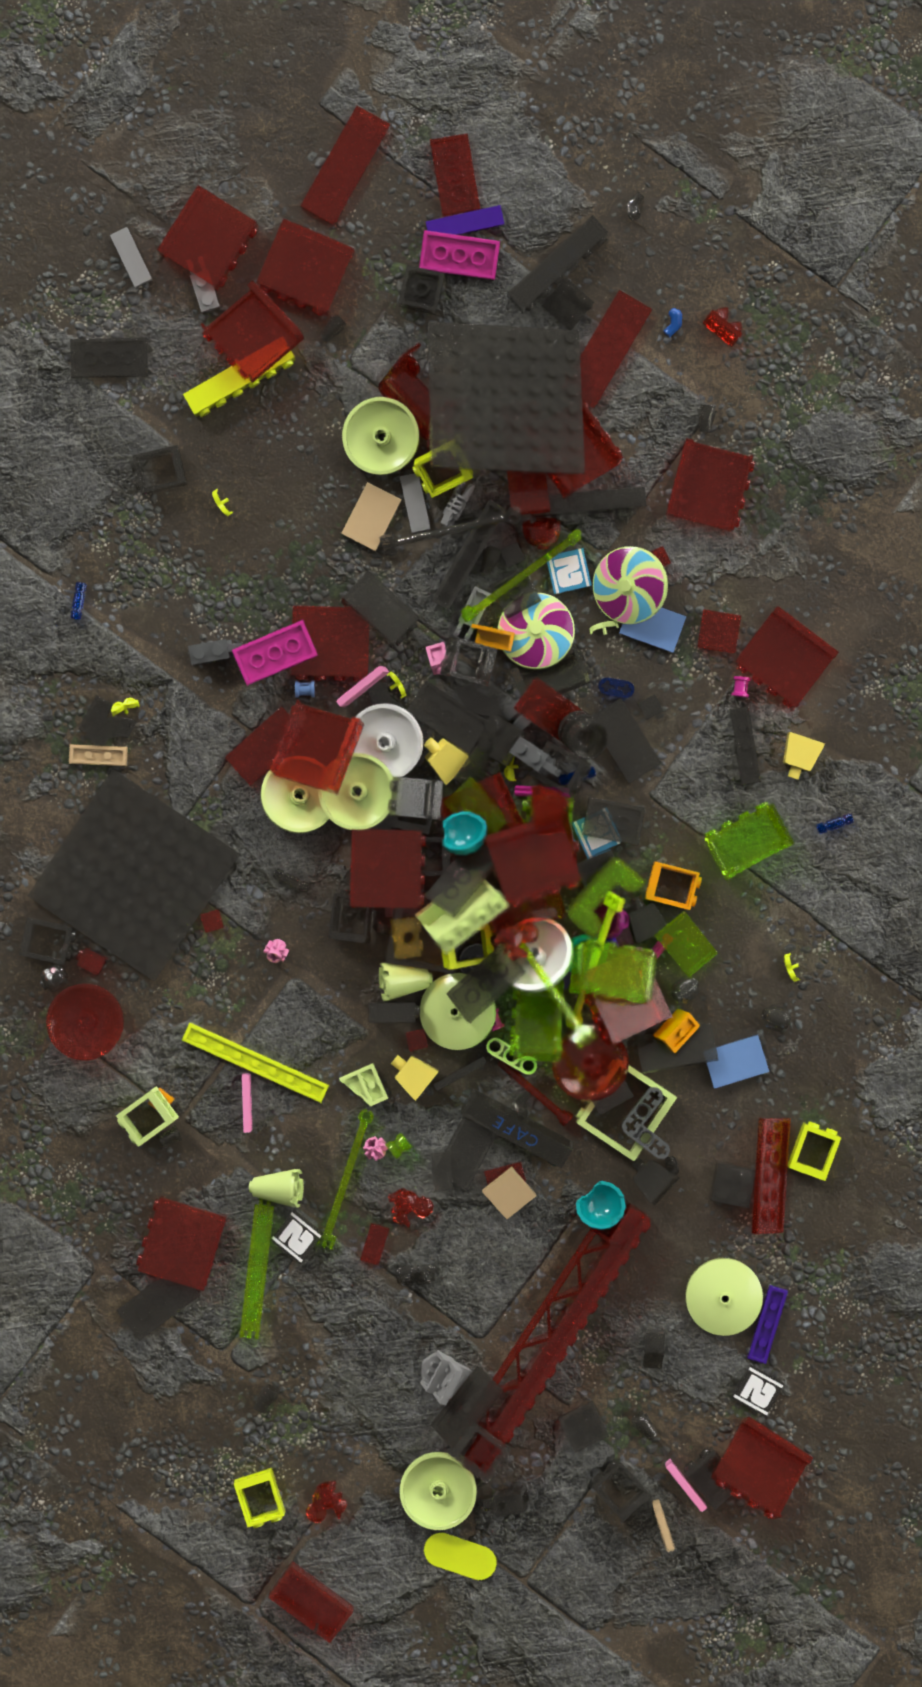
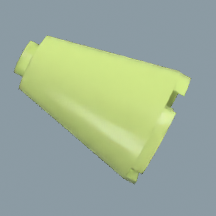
(402, 980)
(279, 1187)

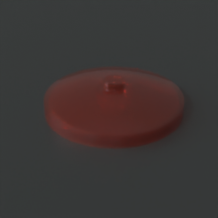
(85, 1021)
(592, 1070)

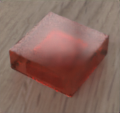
(212, 921)
(416, 1039)

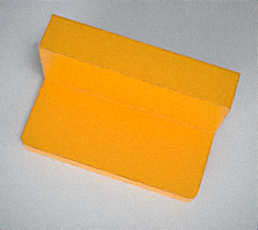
(494, 637)
(677, 1030)

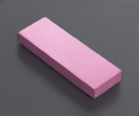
(362, 686)
(247, 1102)
(685, 1485)

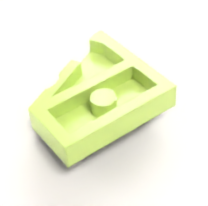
(366, 1084)

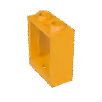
(653, 880)

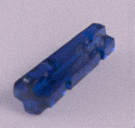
(78, 600)
(565, 779)
(835, 823)

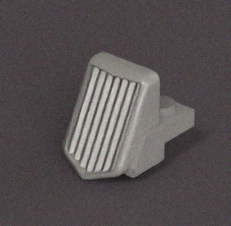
(442, 1376)

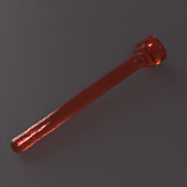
(563, 1116)

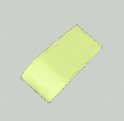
(501, 1054)

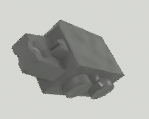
(212, 651)
(534, 757)

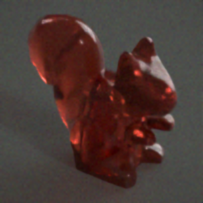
(513, 936)
(406, 1202)
(324, 1499)

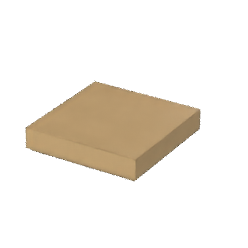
(509, 1192)

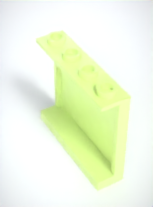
(475, 913)

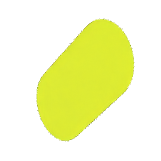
(460, 1556)

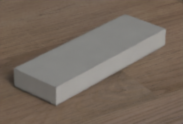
(131, 257)
(415, 503)

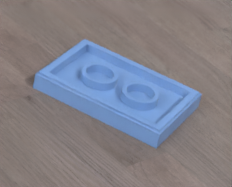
(659, 631)
(737, 1062)

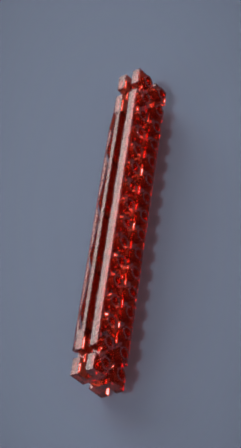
(563, 1333)

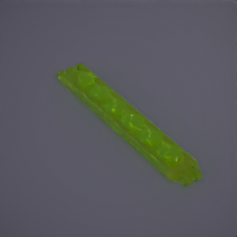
(257, 1269)

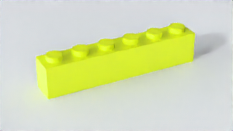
(227, 384)

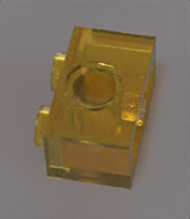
(399, 929)

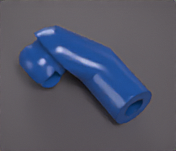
(676, 322)

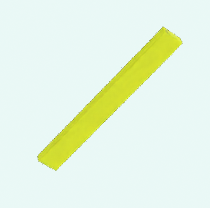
(255, 1062)

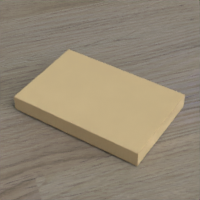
(371, 516)
(663, 1525)

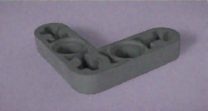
(640, 1128)

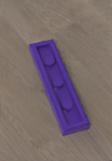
(468, 221)
(767, 1324)

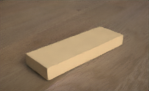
(98, 755)

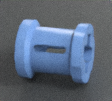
(305, 688)

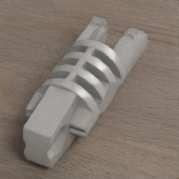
(456, 504)

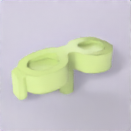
(603, 625)

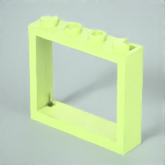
(669, 1099)

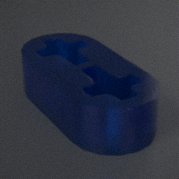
(617, 683)

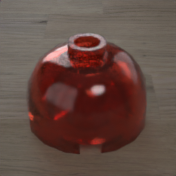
(541, 532)

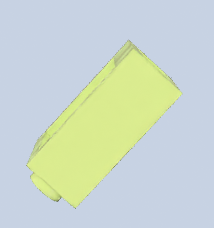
(161, 1106)

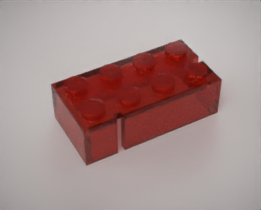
(311, 1601)

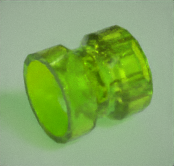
(403, 1144)

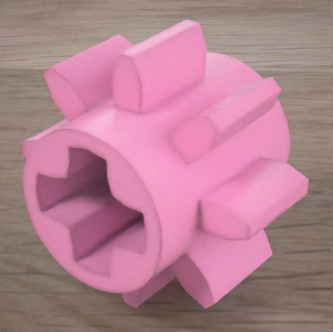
(276, 951)
(375, 1148)

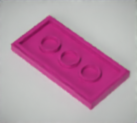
(459, 255)
(274, 652)

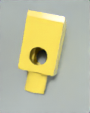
(801, 754)
(444, 759)
(413, 1075)

